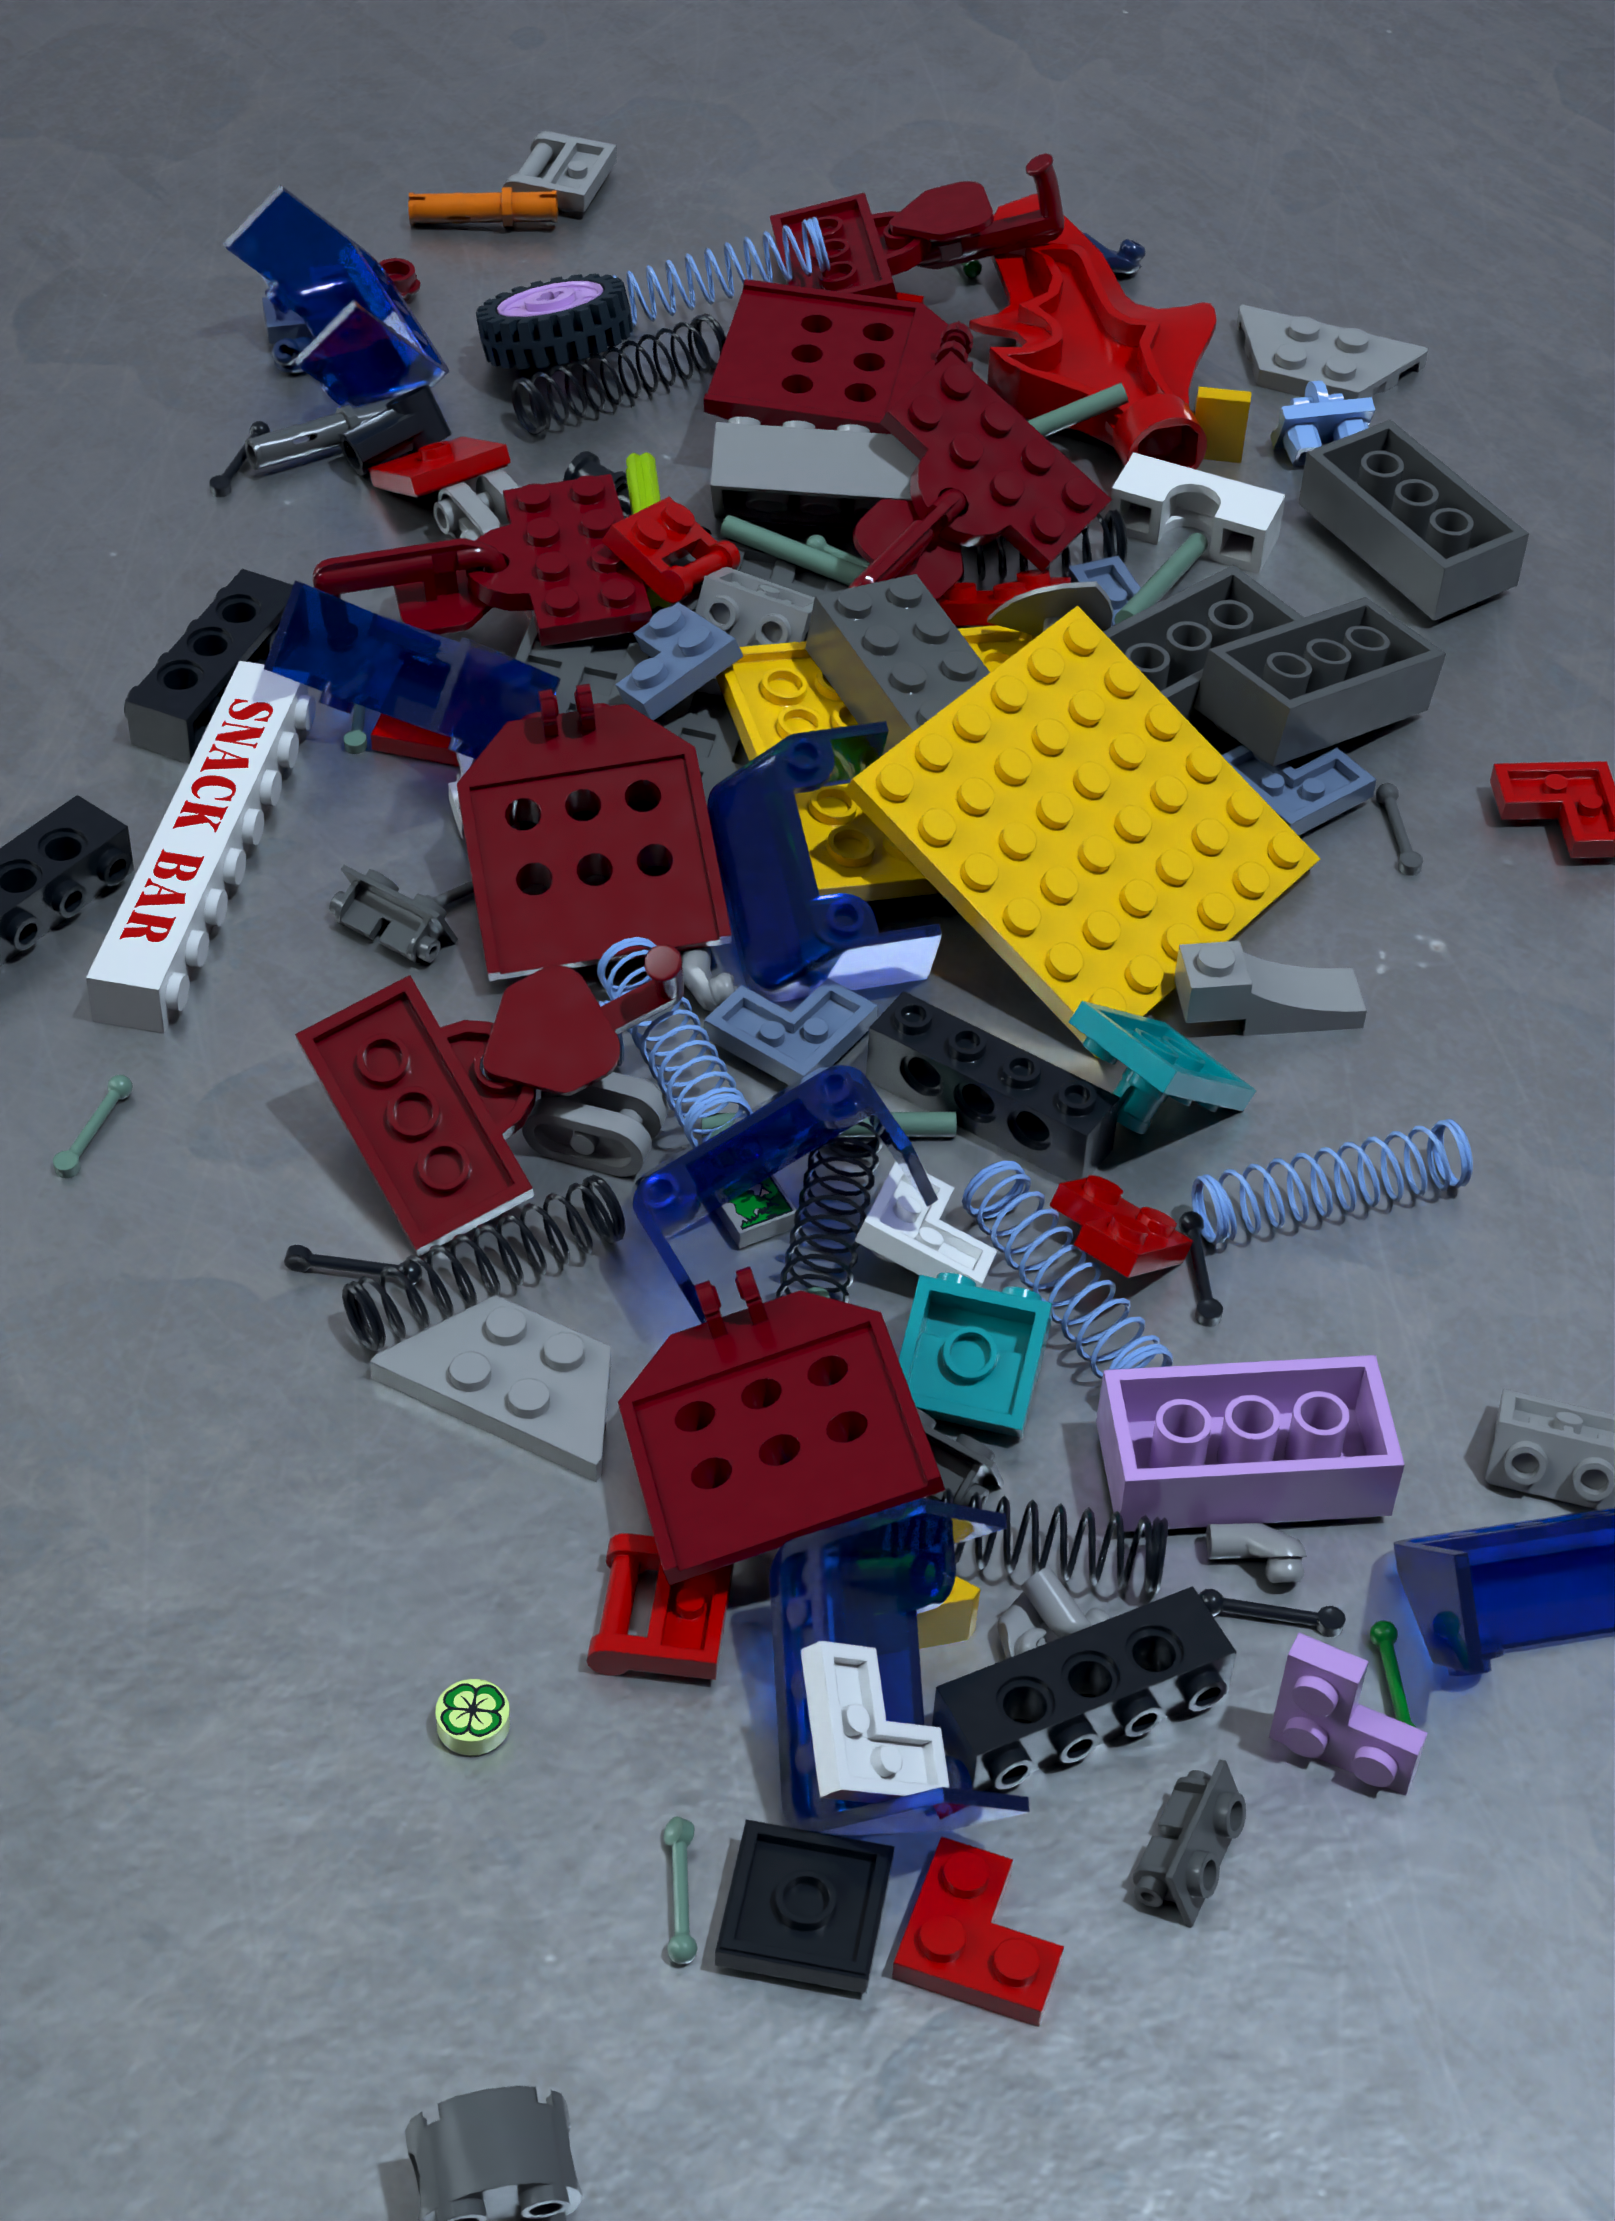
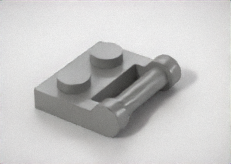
(576, 169)

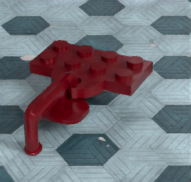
(874, 247)
(974, 464)
(539, 563)
(429, 1114)

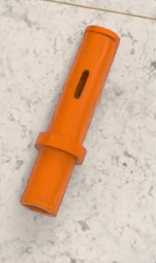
(484, 207)

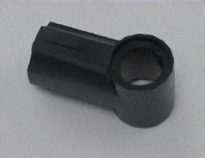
(403, 427)

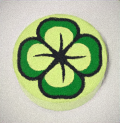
(472, 1717)

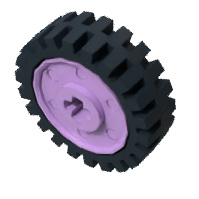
(554, 321)

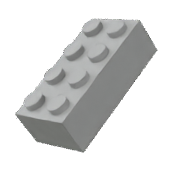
(805, 472)

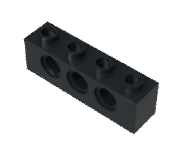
(186, 685)
(58, 871)
(992, 1088)
(1102, 1660)

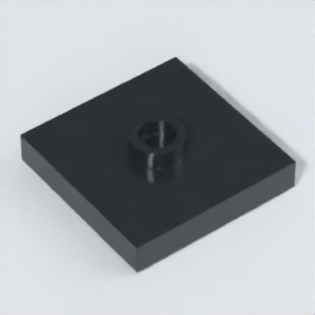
(805, 1906)

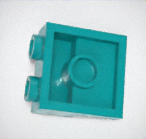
(974, 1352)

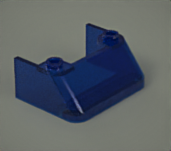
(361, 325)
(403, 670)
(780, 923)
(757, 1148)
(1510, 1586)
(865, 1589)

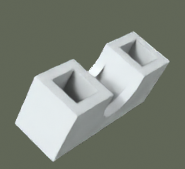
(1165, 496)

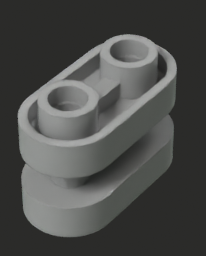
(471, 514)
(600, 1126)

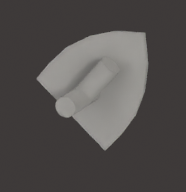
(1044, 606)

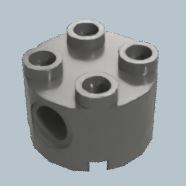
(495, 2158)

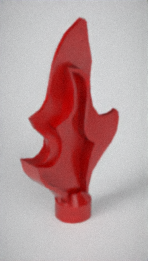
(1086, 335)

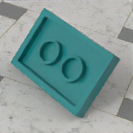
(1158, 1065)

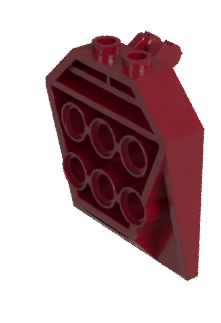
(826, 356)
(600, 764)
(771, 1428)

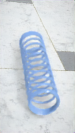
(818, 243)
(701, 1103)
(1435, 1145)
(1009, 1202)

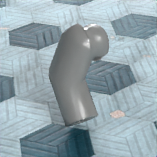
(697, 977)
(1258, 1542)
(1057, 1606)
(1020, 1628)

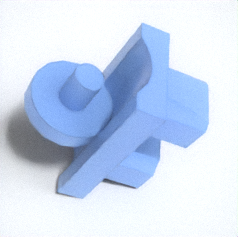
(1319, 421)

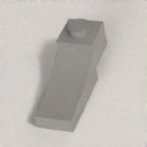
(1266, 996)

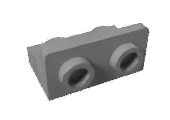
(754, 608)
(1554, 1450)

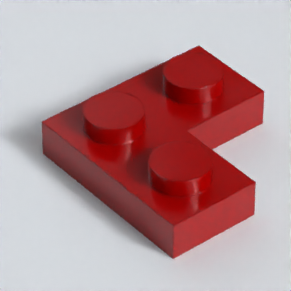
(972, 607)
(1571, 791)
(1118, 1231)
(960, 1950)

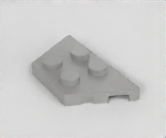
(1300, 349)
(510, 1378)

